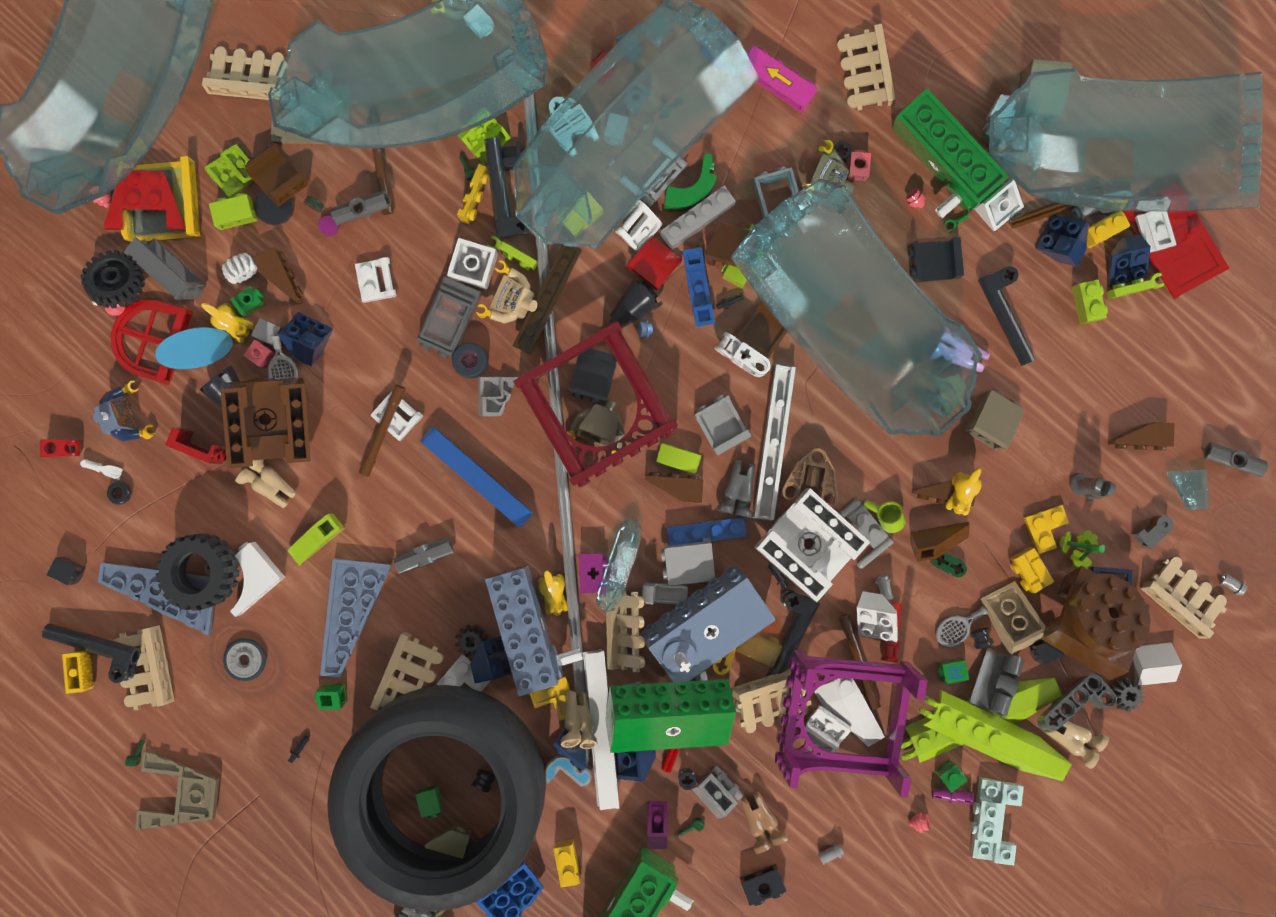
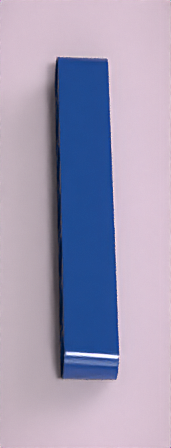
(476, 476)

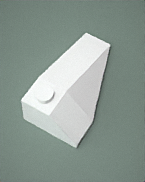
(848, 704)

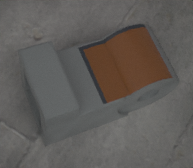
(1154, 533)

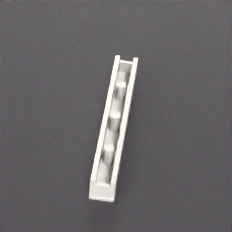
(774, 442)
(602, 758)

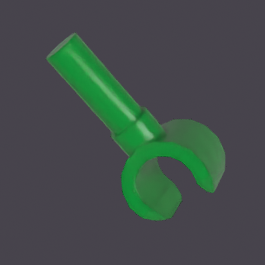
(955, 222)

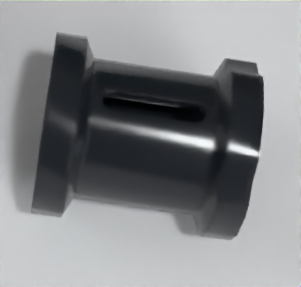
(692, 781)

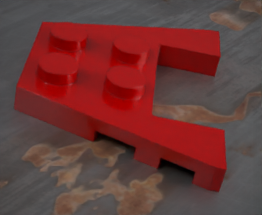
(143, 192)

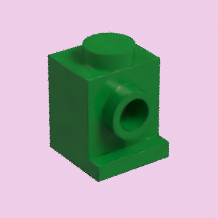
(253, 305)
(331, 697)

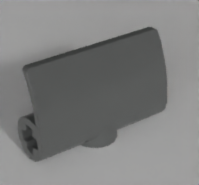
(997, 682)

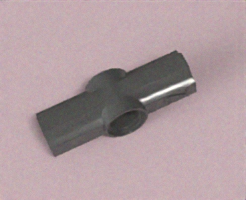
(371, 204)
(1226, 455)
(423, 555)

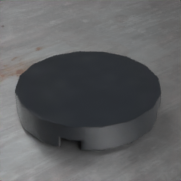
(270, 213)

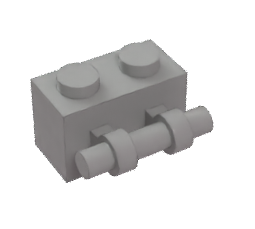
(715, 795)

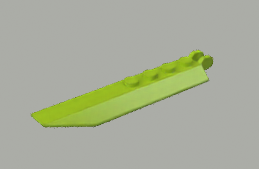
(1029, 699)
(994, 736)

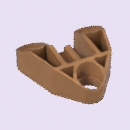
(828, 478)

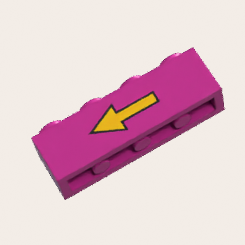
(782, 81)

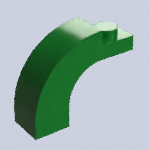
(687, 198)

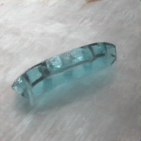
(619, 565)

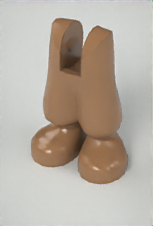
(761, 820)

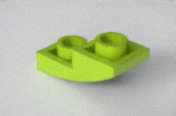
(678, 458)

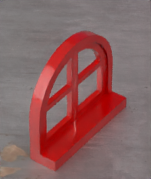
(119, 328)

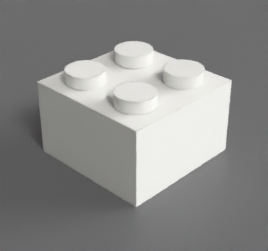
(472, 264)

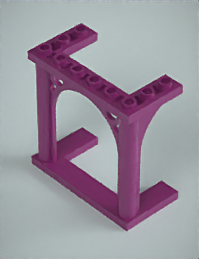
(796, 761)

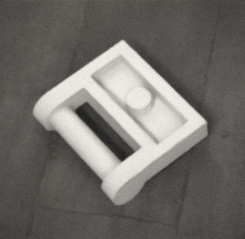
(643, 229)
(369, 280)
(399, 426)

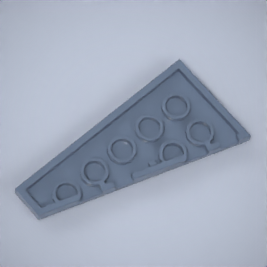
(142, 586)
(350, 602)

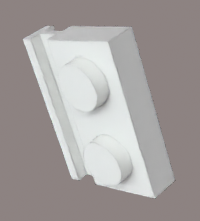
(1156, 230)

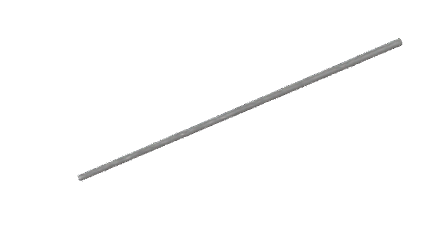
(561, 472)

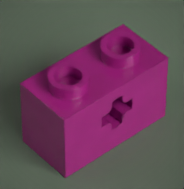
(586, 563)

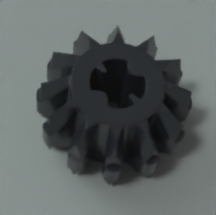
(464, 639)

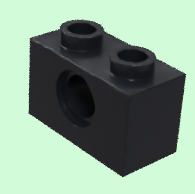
(766, 875)

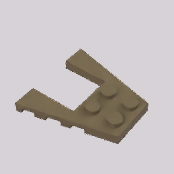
(194, 799)

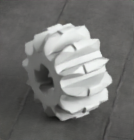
(239, 268)

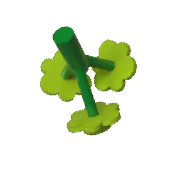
(1087, 542)

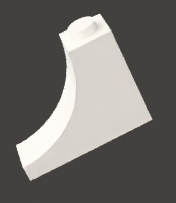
(259, 576)

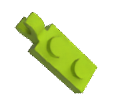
(511, 253)
(1137, 286)

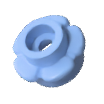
(644, 329)

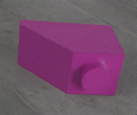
(657, 825)

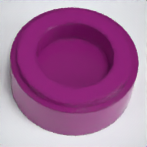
(328, 226)

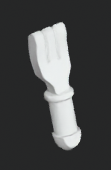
(109, 470)

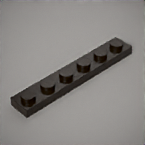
(547, 298)

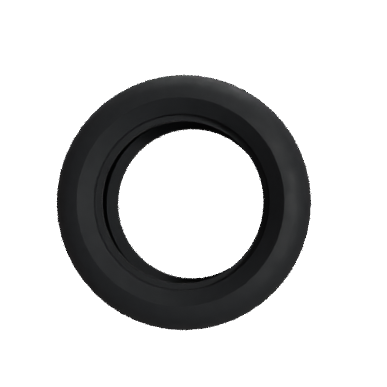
(388, 859)

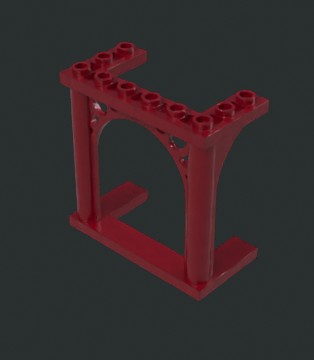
(662, 423)

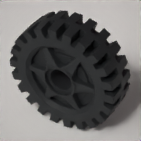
(112, 279)

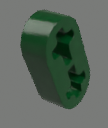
(946, 567)

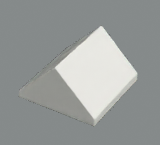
(1001, 205)
(1156, 664)

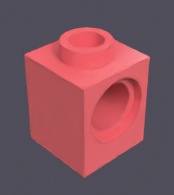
(855, 173)
(259, 354)

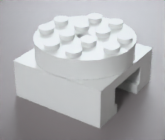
(832, 537)

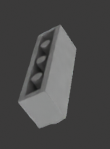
(697, 218)

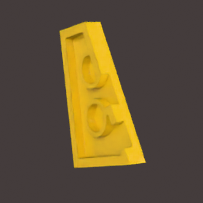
(471, 199)

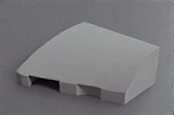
(493, 394)

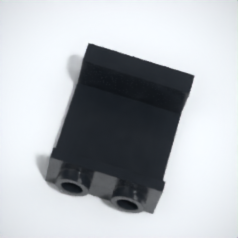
(936, 260)
(593, 375)

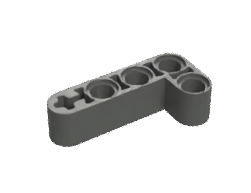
(1072, 706)

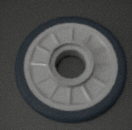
(232, 659)

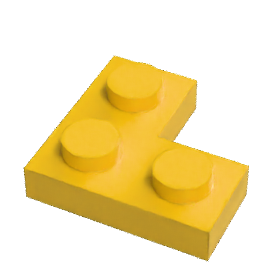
(1040, 527)
(553, 694)

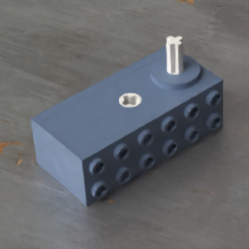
(707, 625)
(524, 632)

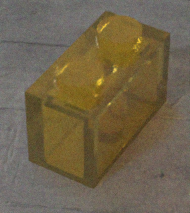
(761, 649)

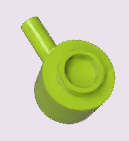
(889, 515)

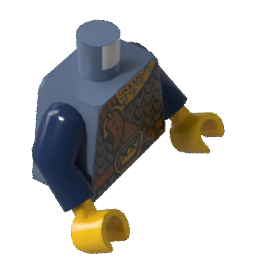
(117, 415)

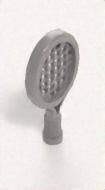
(277, 346)
(974, 616)

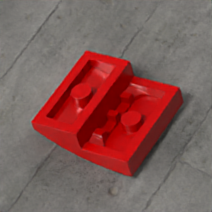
(654, 263)

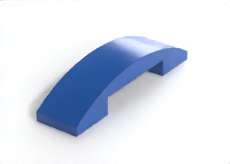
(698, 287)

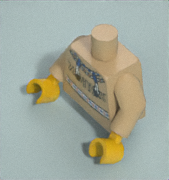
(511, 299)

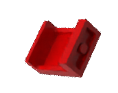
(180, 438)

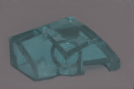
(1191, 487)

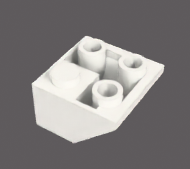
(876, 617)

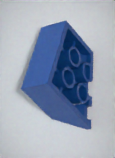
(513, 895)

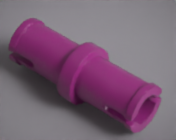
(952, 797)

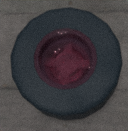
(465, 356)

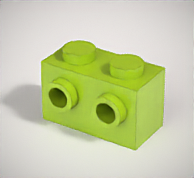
(233, 211)
(1089, 302)

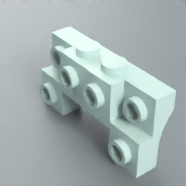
(989, 820)

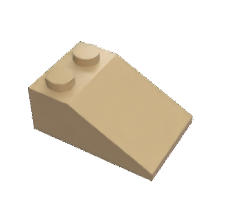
(1013, 618)

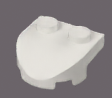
(826, 729)

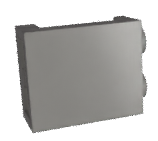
(721, 424)
(688, 562)

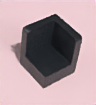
(511, 155)

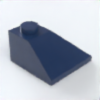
(634, 764)

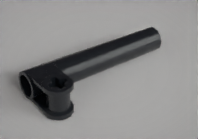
(504, 224)
(992, 288)
(805, 611)
(123, 656)

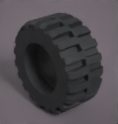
(174, 577)

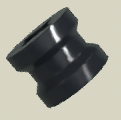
(981, 638)
(483, 780)

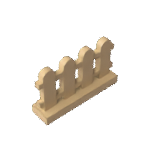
(867, 59)
(236, 83)
(1188, 610)
(617, 635)
(155, 666)
(406, 667)
(761, 692)

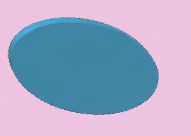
(193, 348)

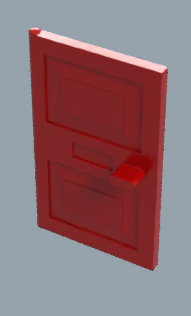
(1191, 260)

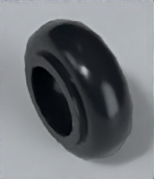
(126, 492)

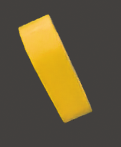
(728, 661)

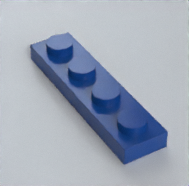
(714, 530)

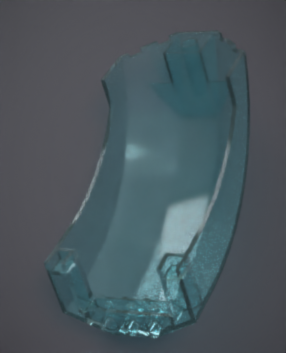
(410, 76)
(100, 97)
(630, 124)
(1134, 141)
(859, 312)

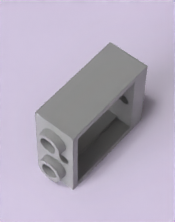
(764, 178)

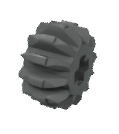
(1134, 694)

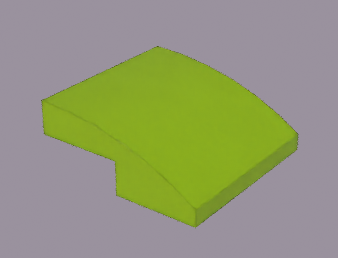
(475, 138)
(230, 171)

